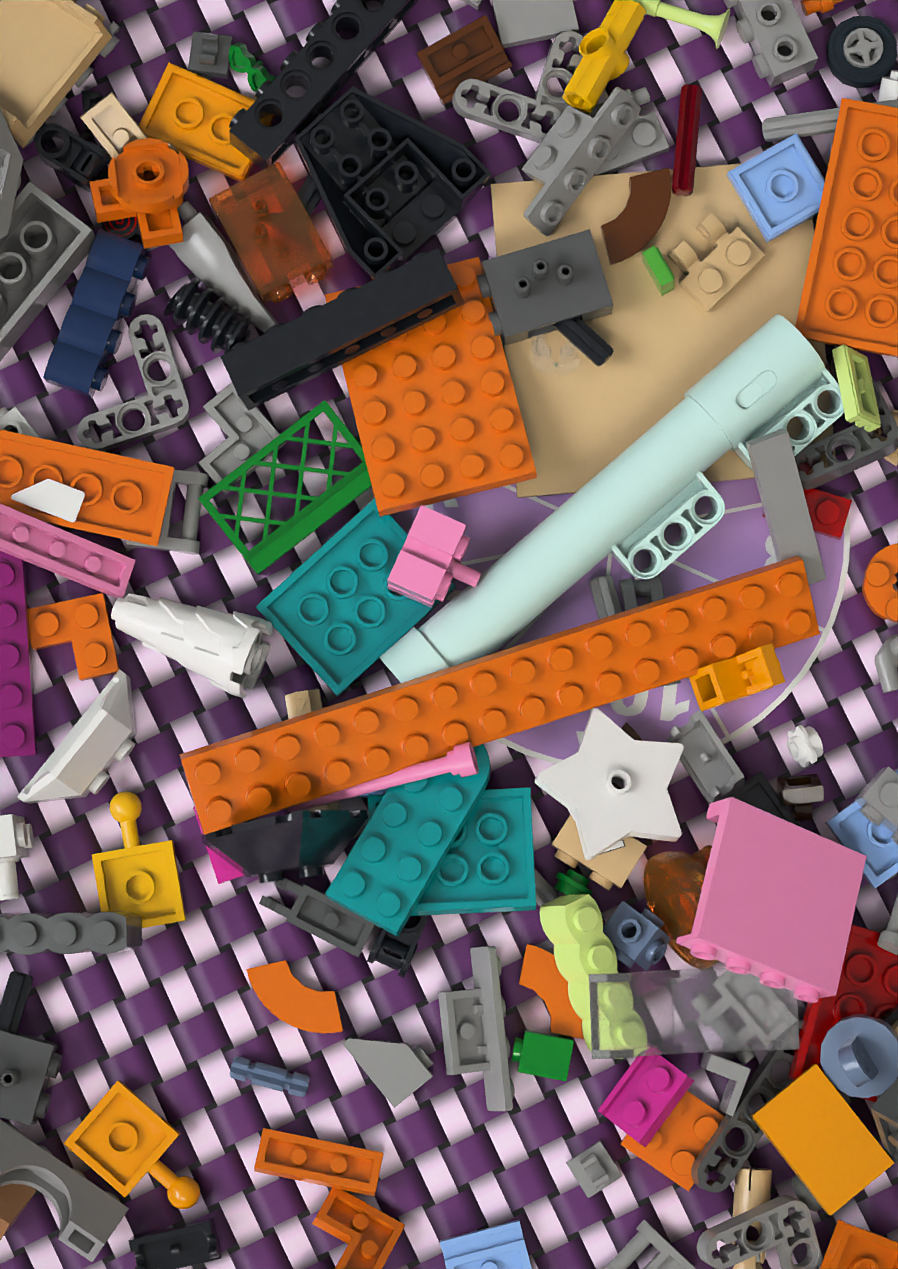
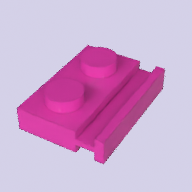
(645, 1097)

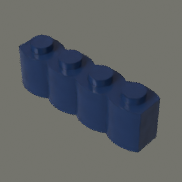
(96, 313)

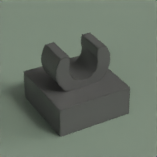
(210, 54)

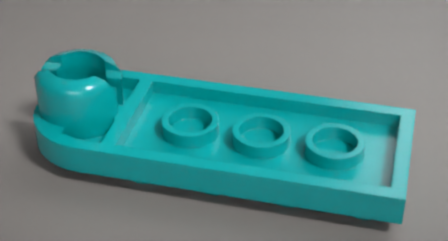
(406, 845)

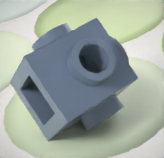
(636, 936)

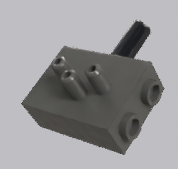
(24, 1059)

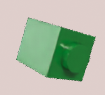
(543, 1055)

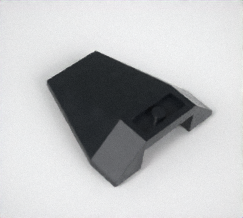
(386, 178)

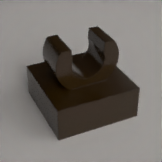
(799, 793)

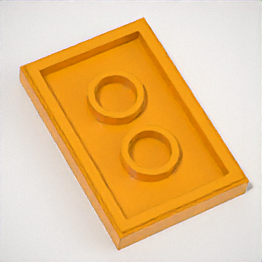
(196, 120)
(822, 1139)

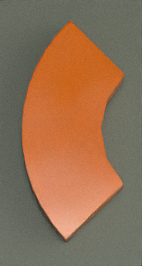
(542, 975)
(293, 1001)

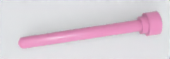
(458, 761)

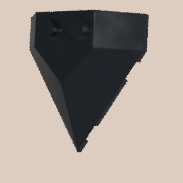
(287, 843)

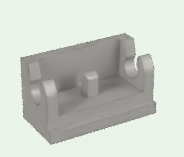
(707, 759)

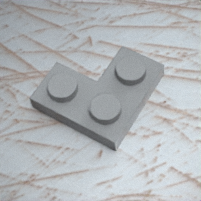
(246, 432)

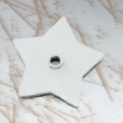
(608, 813)

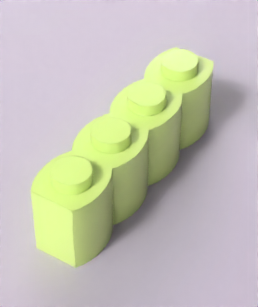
(579, 948)

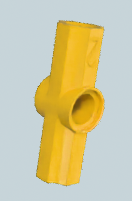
(603, 54)

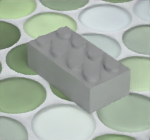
(36, 259)

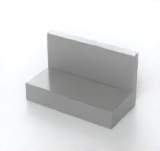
(737, 1078)

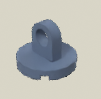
(860, 1056)

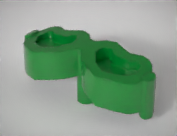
(243, 61)

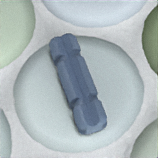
(269, 1076)

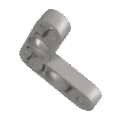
(542, 104)
(157, 395)
(773, 1234)

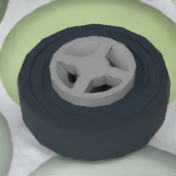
(868, 39)

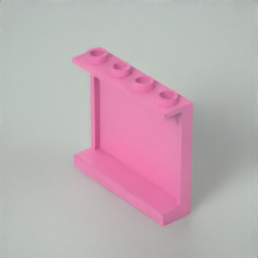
(775, 901)

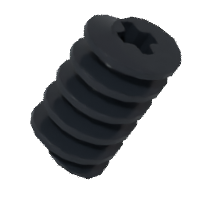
(207, 317)

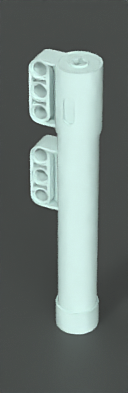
(634, 498)

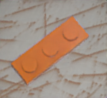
(318, 1162)

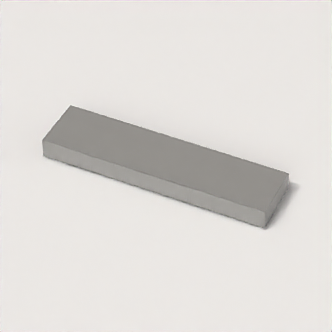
(785, 501)

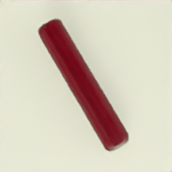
(687, 140)

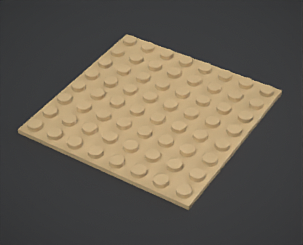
(658, 341)

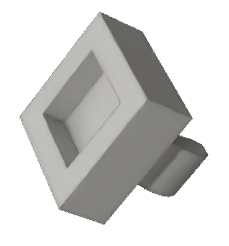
(593, 1169)

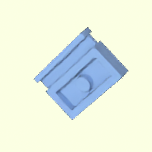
(487, 1248)

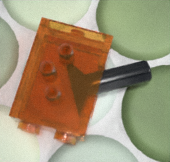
(274, 232)

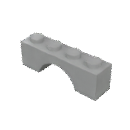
(84, 1210)

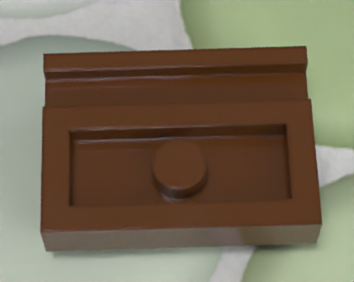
(463, 55)

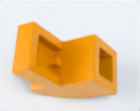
(737, 677)

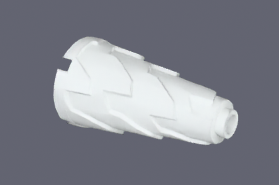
(201, 639)

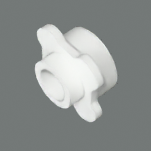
(804, 745)

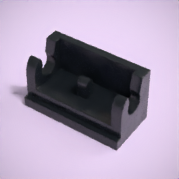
(177, 1246)

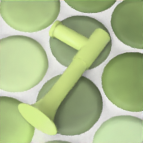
(710, 24)

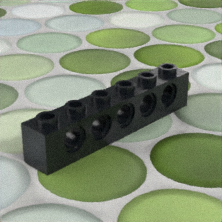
(268, 144)

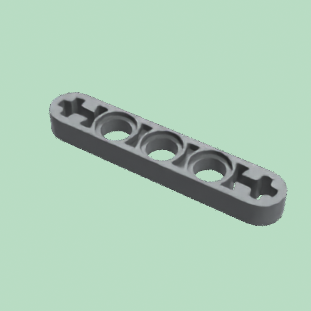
(761, 1083)

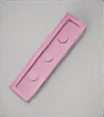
(64, 553)

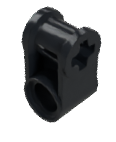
(77, 160)
(404, 945)

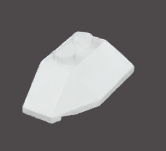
(89, 748)

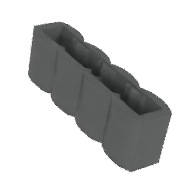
(70, 932)

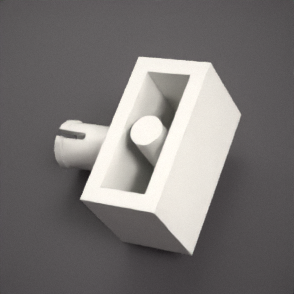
(14, 844)

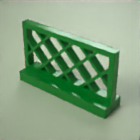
(309, 518)

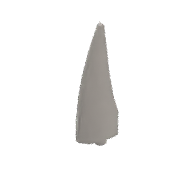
(217, 266)

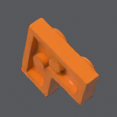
(155, 228)
(83, 623)
(364, 1228)

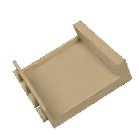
(42, 57)

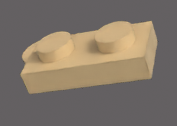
(113, 125)

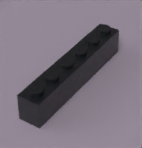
(342, 329)

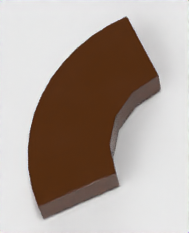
(641, 217)

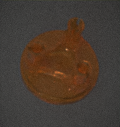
(673, 893)

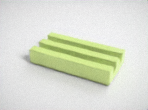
(856, 388)

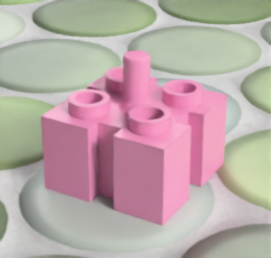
(431, 559)

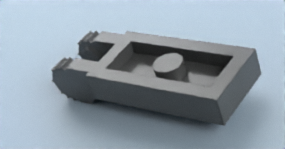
(322, 917)

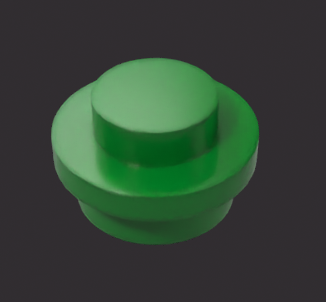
(572, 883)

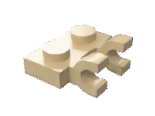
(722, 268)

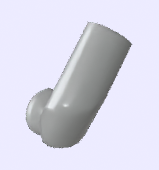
(887, 663)

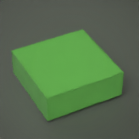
(658, 270)

